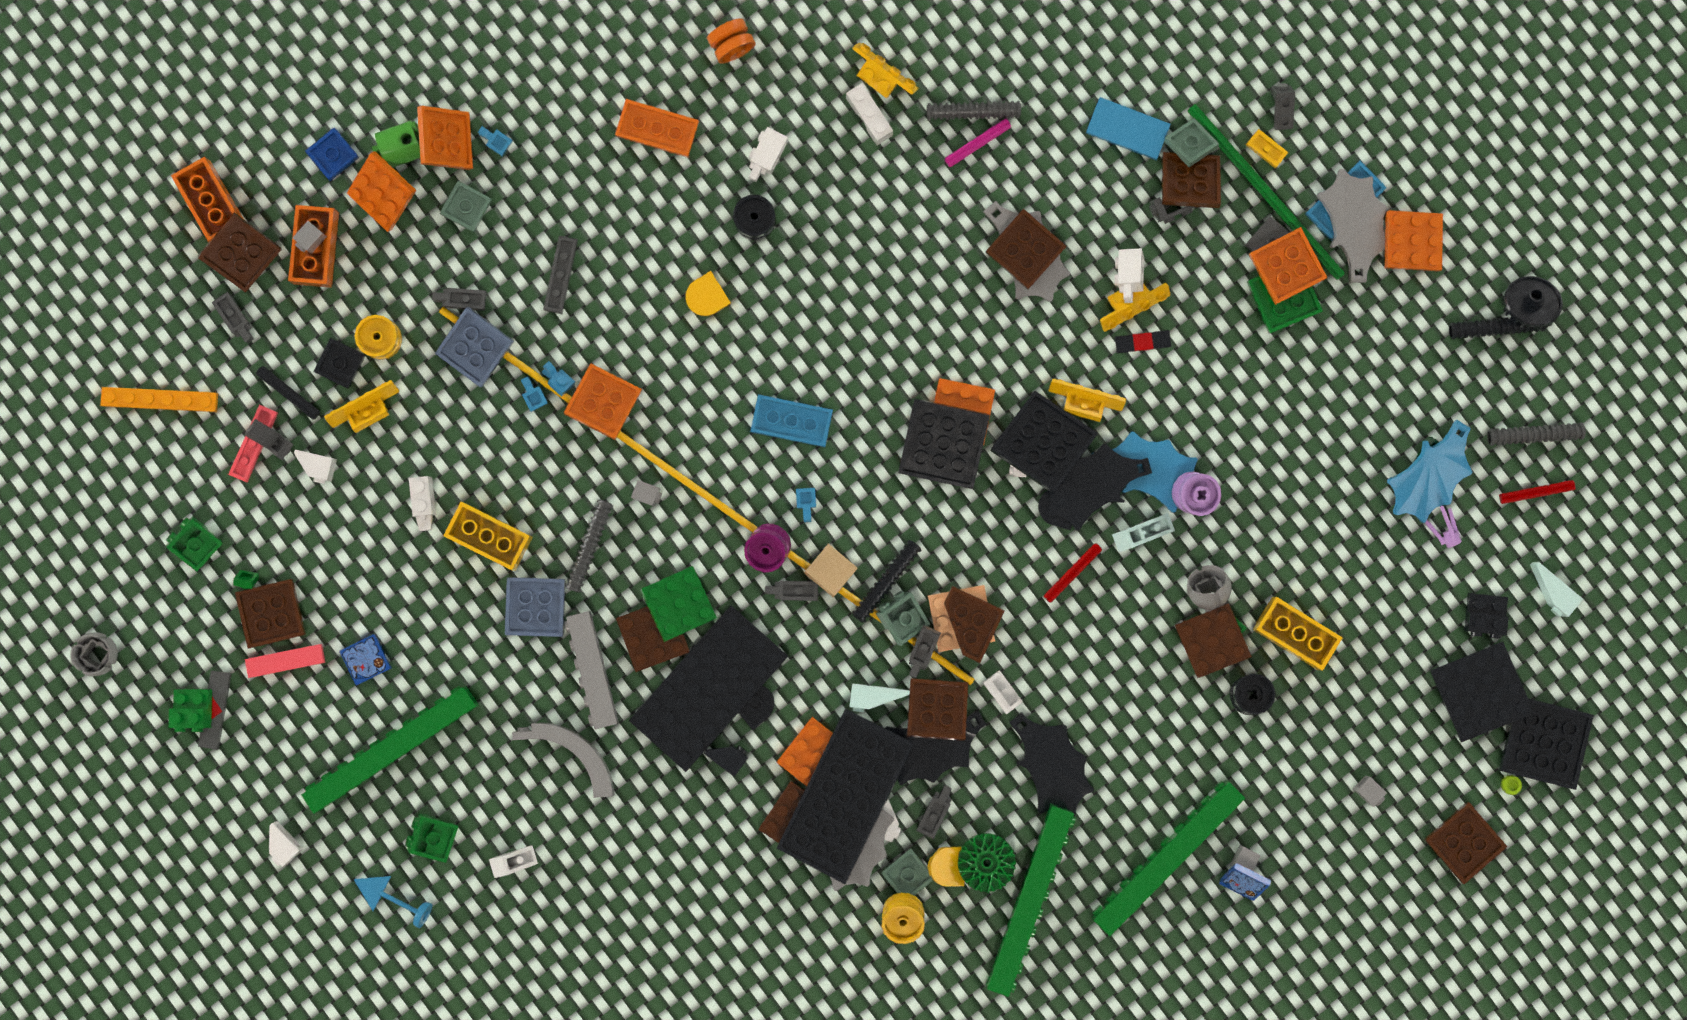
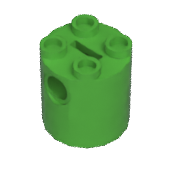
(393, 144)

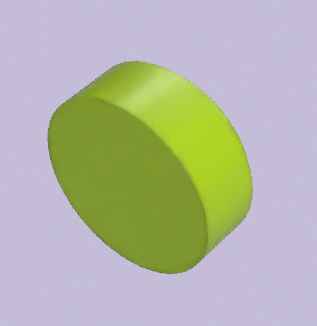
(1511, 785)

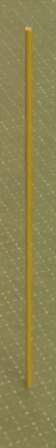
(707, 496)

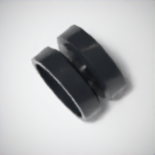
(754, 229)

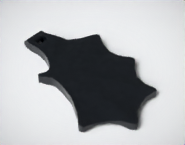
(1093, 484)
(934, 756)
(1052, 764)

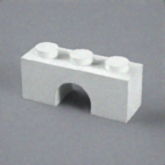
(870, 114)

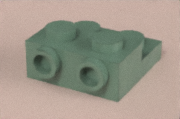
(902, 617)

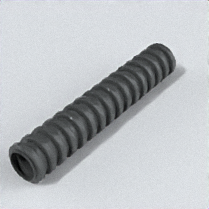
(974, 110)
(1534, 434)
(589, 546)

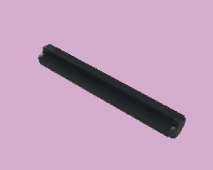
(288, 392)

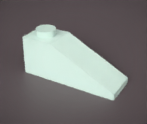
(1143, 532)
(1556, 593)
(870, 696)

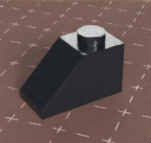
(728, 757)

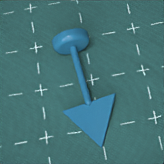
(373, 890)

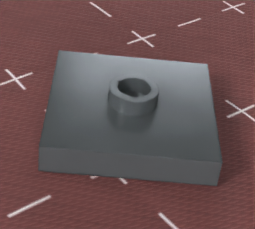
(1265, 234)

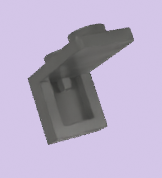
(1284, 106)
(1158, 210)
(269, 438)

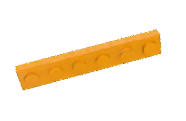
(159, 399)

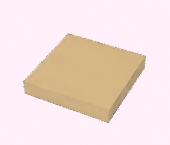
(830, 570)

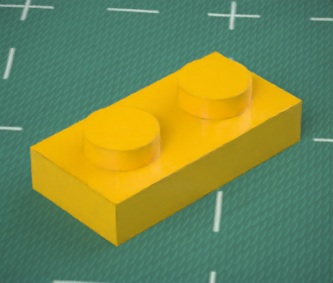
(1266, 148)

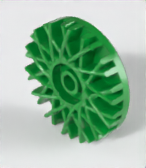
(1001, 865)

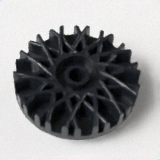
(1532, 302)

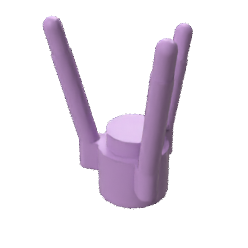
(1451, 536)

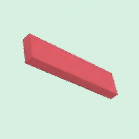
(250, 450)
(285, 660)

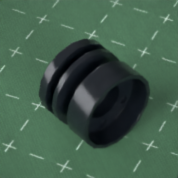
(1263, 693)

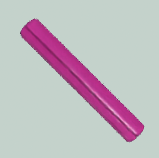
(978, 142)

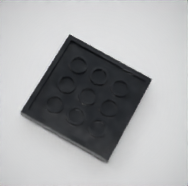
(1044, 442)
(943, 443)
(1482, 692)
(1548, 745)

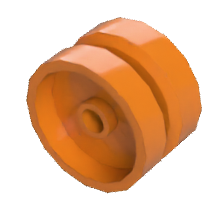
(731, 40)

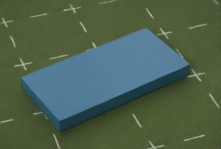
(1128, 128)
(1320, 216)
(791, 420)

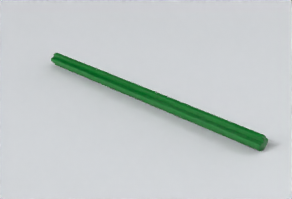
(1264, 190)

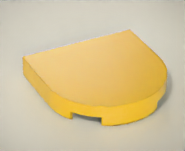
(706, 296)
(944, 867)

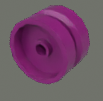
(767, 548)

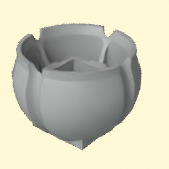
(1205, 582)
(85, 645)

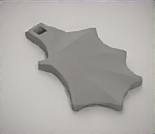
(1355, 221)
(1048, 281)
(871, 855)

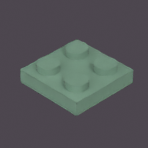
(1191, 142)
(466, 206)
(907, 873)

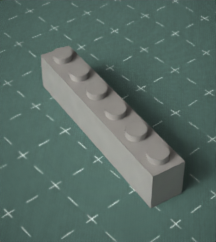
(592, 670)

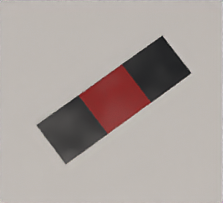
(1143, 341)

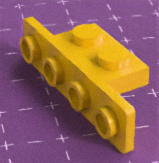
(880, 74)
(1141, 302)
(1086, 401)
(364, 409)

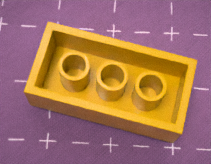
(488, 536)
(1297, 633)

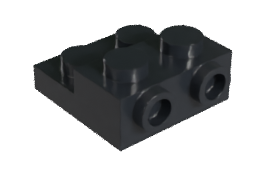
(1486, 615)

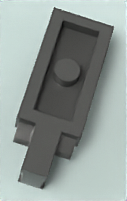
(461, 298)
(233, 317)
(794, 590)
(923, 650)
(935, 813)

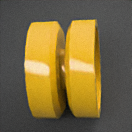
(367, 340)
(903, 918)

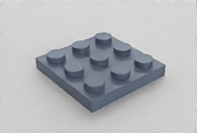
(474, 347)
(535, 607)

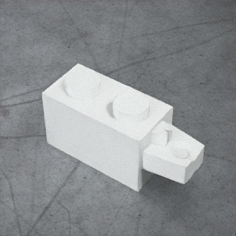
(767, 153)
(1130, 272)
(422, 501)

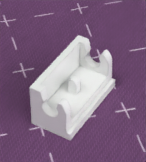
(1002, 692)

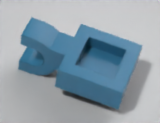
(497, 142)
(559, 381)
(534, 396)
(806, 500)

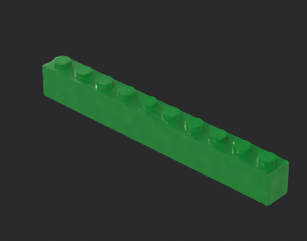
(390, 749)
(1167, 858)
(1030, 899)

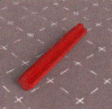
(1537, 492)
(1072, 573)

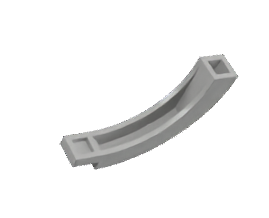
(582, 748)

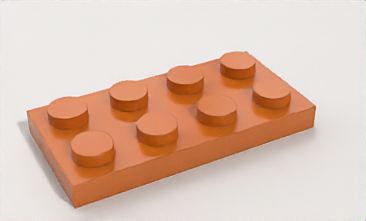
(657, 128)

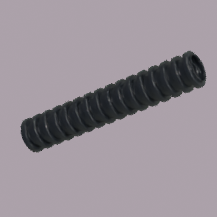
(1487, 328)
(886, 581)

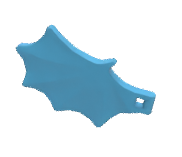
(1164, 463)
(1432, 475)

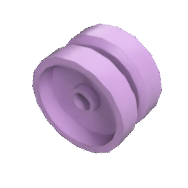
(1196, 493)

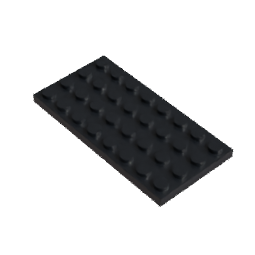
(708, 688)
(845, 796)

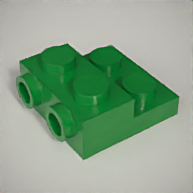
(193, 543)
(191, 710)
(431, 838)

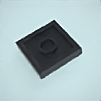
(339, 363)

